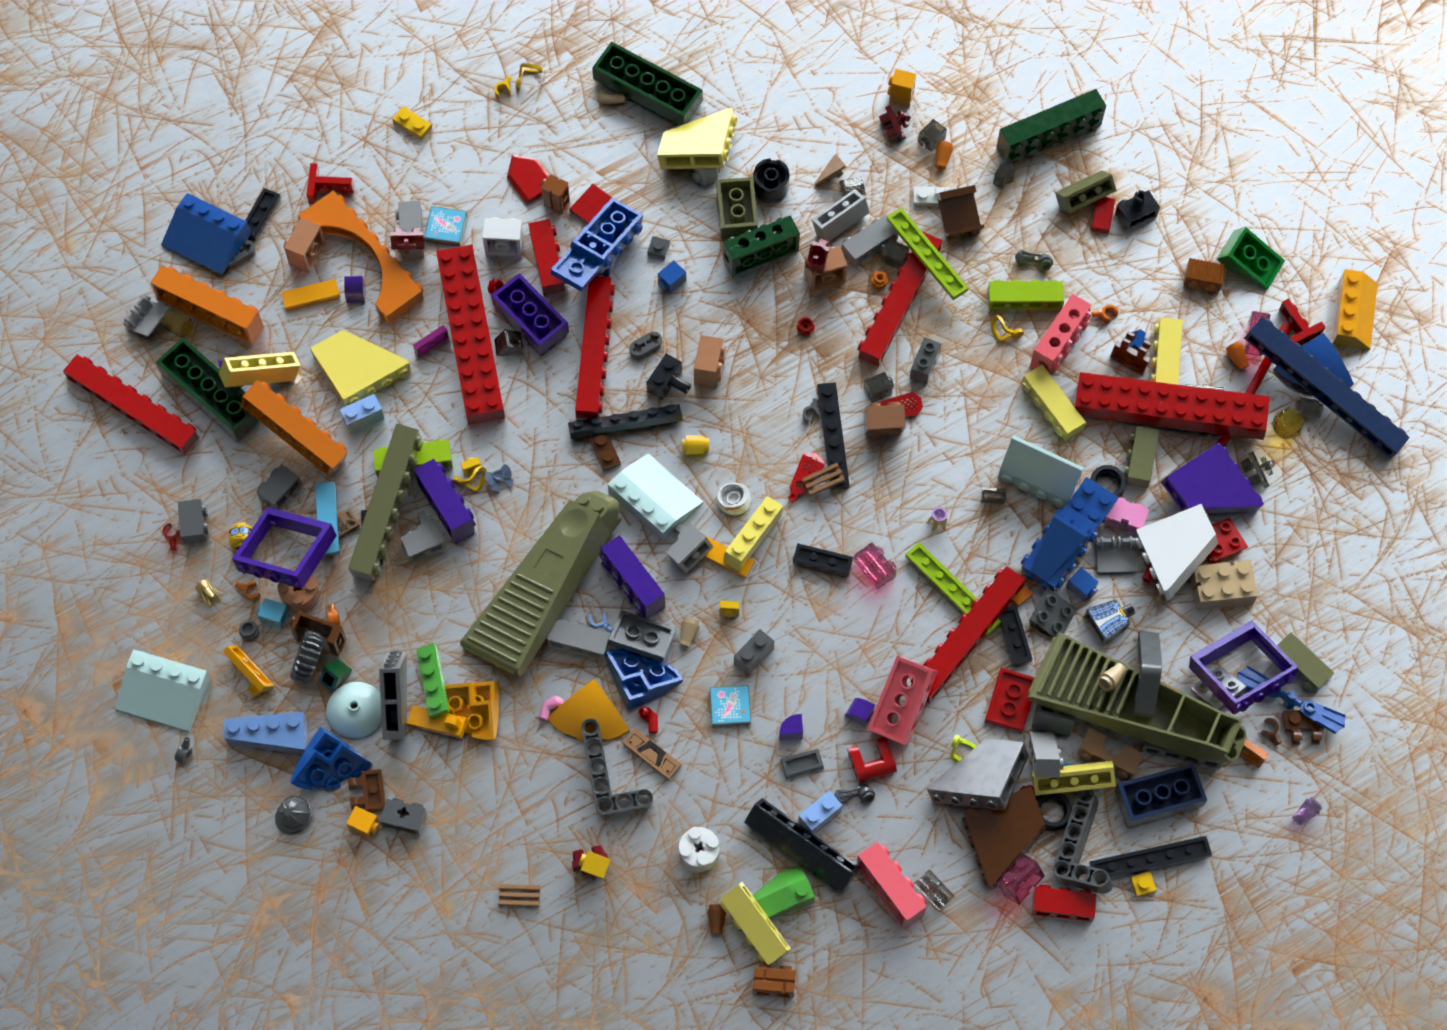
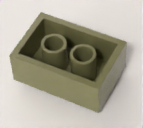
(736, 206)

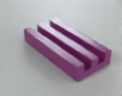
(430, 341)

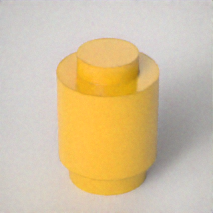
(695, 445)

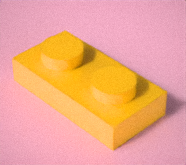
(412, 123)

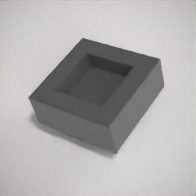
(658, 247)

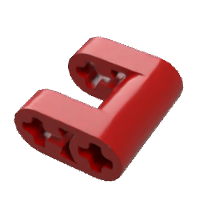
(876, 768)

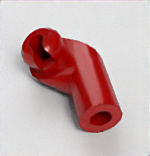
(650, 717)

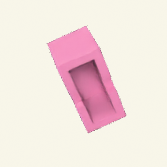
(1127, 515)

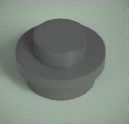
(248, 630)

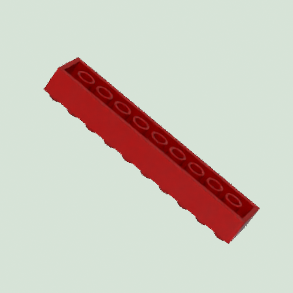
(470, 335)
(1172, 405)

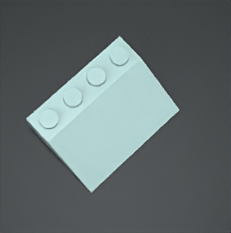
(1040, 472)
(653, 496)
(162, 690)

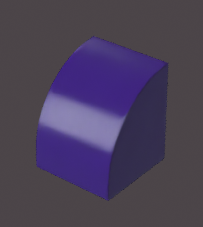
(354, 289)
(860, 711)
(791, 728)

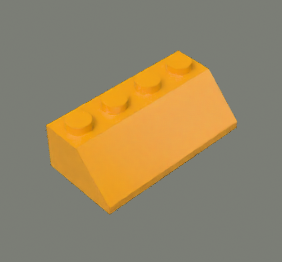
(1355, 310)

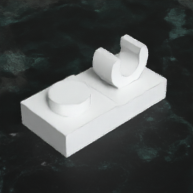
(927, 195)

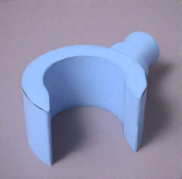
(603, 624)

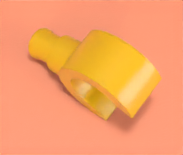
(503, 85)

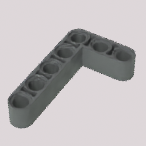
(1149, 674)
(602, 776)
(1077, 845)

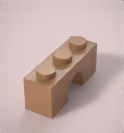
(1093, 750)

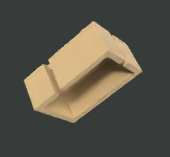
(1224, 585)

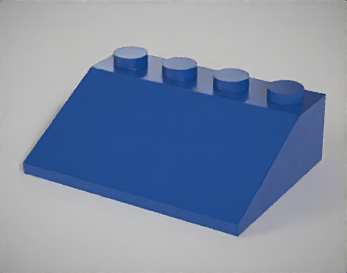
(205, 234)

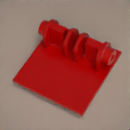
(1228, 540)

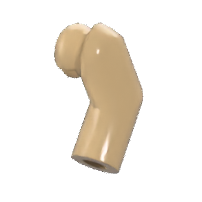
(603, 98)

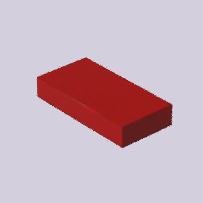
(1103, 214)

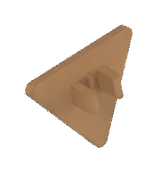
(834, 167)

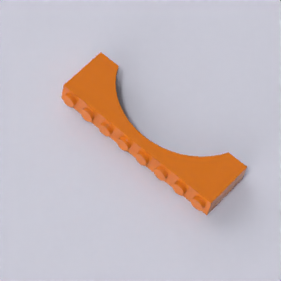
(398, 289)

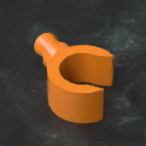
(1101, 313)
(245, 587)
(333, 615)

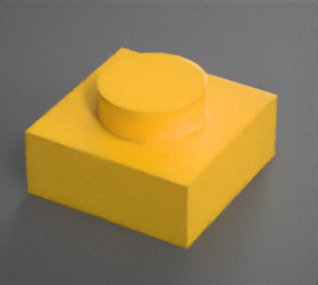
(470, 465)
(729, 608)
(1143, 884)

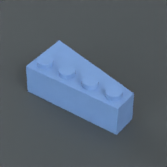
(269, 732)

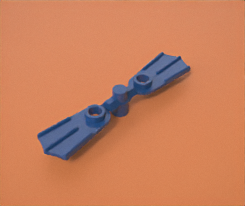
(1322, 715)

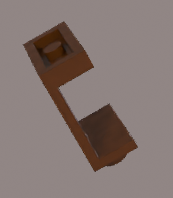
(959, 212)
(334, 632)

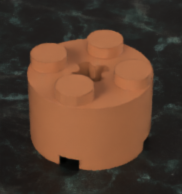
(299, 600)

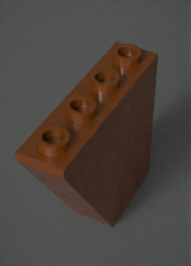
(1004, 834)

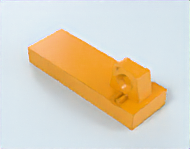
(258, 680)
(446, 724)

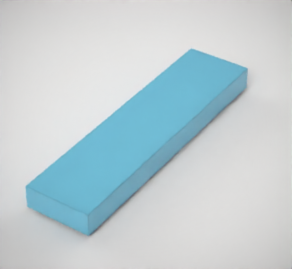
(327, 511)

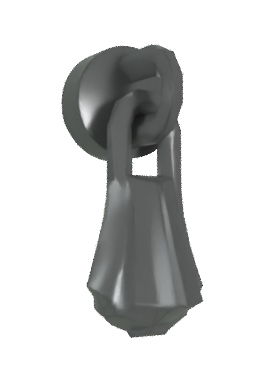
(1044, 261)
(865, 794)

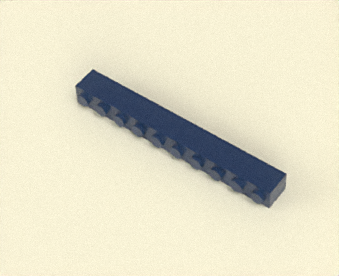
(1327, 387)

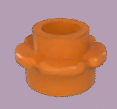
(879, 283)

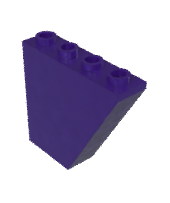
(1213, 482)

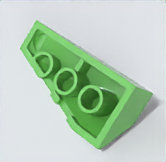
(785, 893)

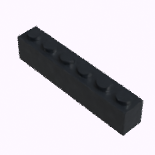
(801, 845)

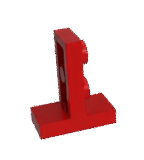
(326, 184)
(1300, 325)

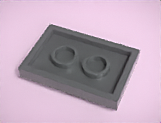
(642, 636)

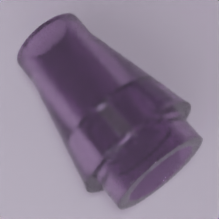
(1308, 810)

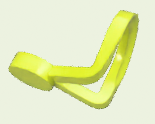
(957, 740)

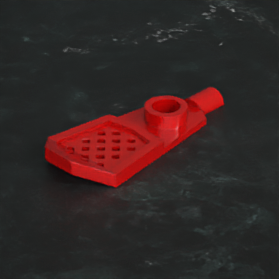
(913, 412)
(800, 473)

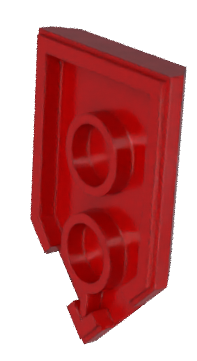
(526, 177)

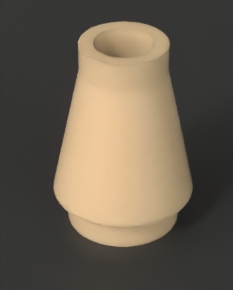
(689, 629)
(1111, 677)

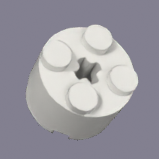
(699, 838)

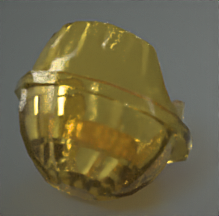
(1288, 423)

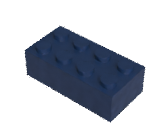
(1160, 795)

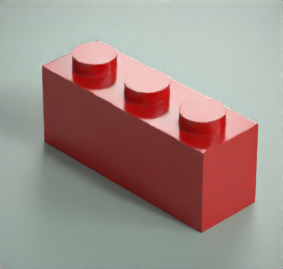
(1064, 903)

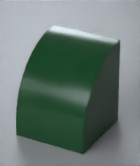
(334, 675)

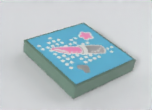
(445, 225)
(730, 705)

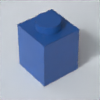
(671, 277)
(1083, 584)

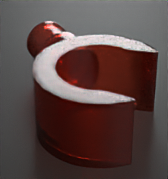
(171, 539)

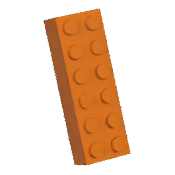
(207, 304)
(294, 428)

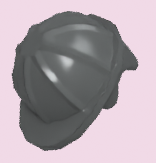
(293, 814)

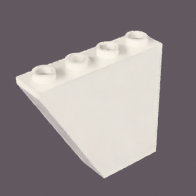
(1176, 547)

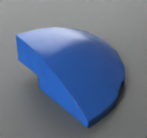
(1327, 356)
(640, 677)
(327, 763)

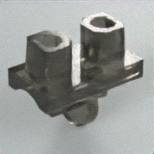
(1252, 463)
(934, 889)

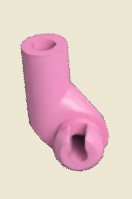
(548, 705)

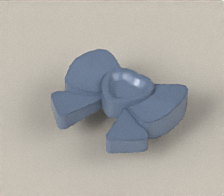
(493, 477)

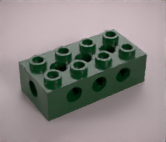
(764, 250)

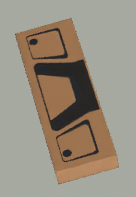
(652, 754)

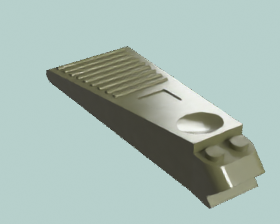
(543, 584)
(1180, 722)

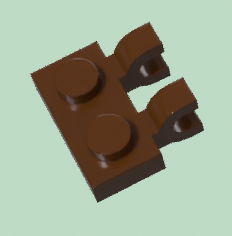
(1130, 357)
(1296, 722)
(372, 789)

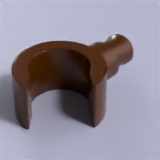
(1273, 735)

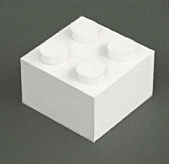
(503, 237)

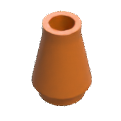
(943, 154)
(1237, 355)

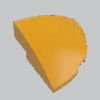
(478, 704)
(585, 704)

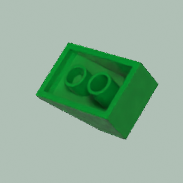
(1250, 258)

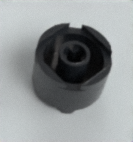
(771, 179)

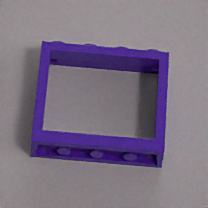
(273, 517)
(1224, 645)

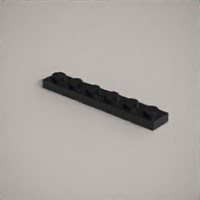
(625, 421)
(832, 431)
(1154, 857)

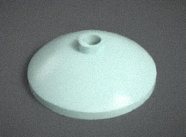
(356, 722)

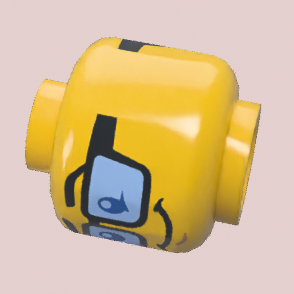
(238, 534)

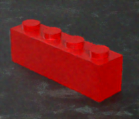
(546, 255)

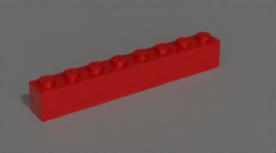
(894, 307)
(594, 348)
(131, 404)
(973, 627)

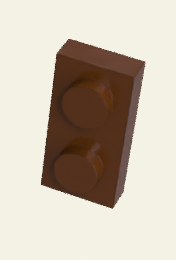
(604, 451)

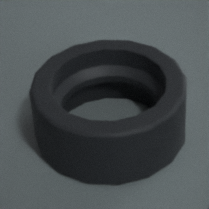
(1114, 472)
(1065, 802)

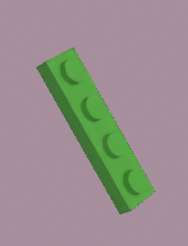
(433, 681)

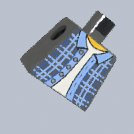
(1109, 620)

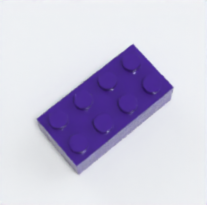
(530, 313)
(445, 501)
(632, 577)

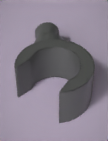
(812, 408)
(182, 751)

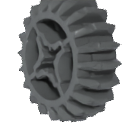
(307, 657)

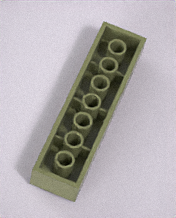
(385, 503)

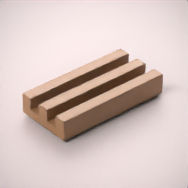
(820, 473)
(502, 887)

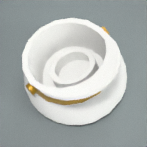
(733, 498)

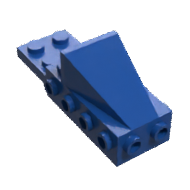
(599, 245)
(1068, 535)

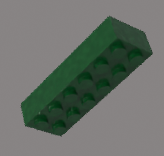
(647, 84)
(1051, 126)
(203, 385)

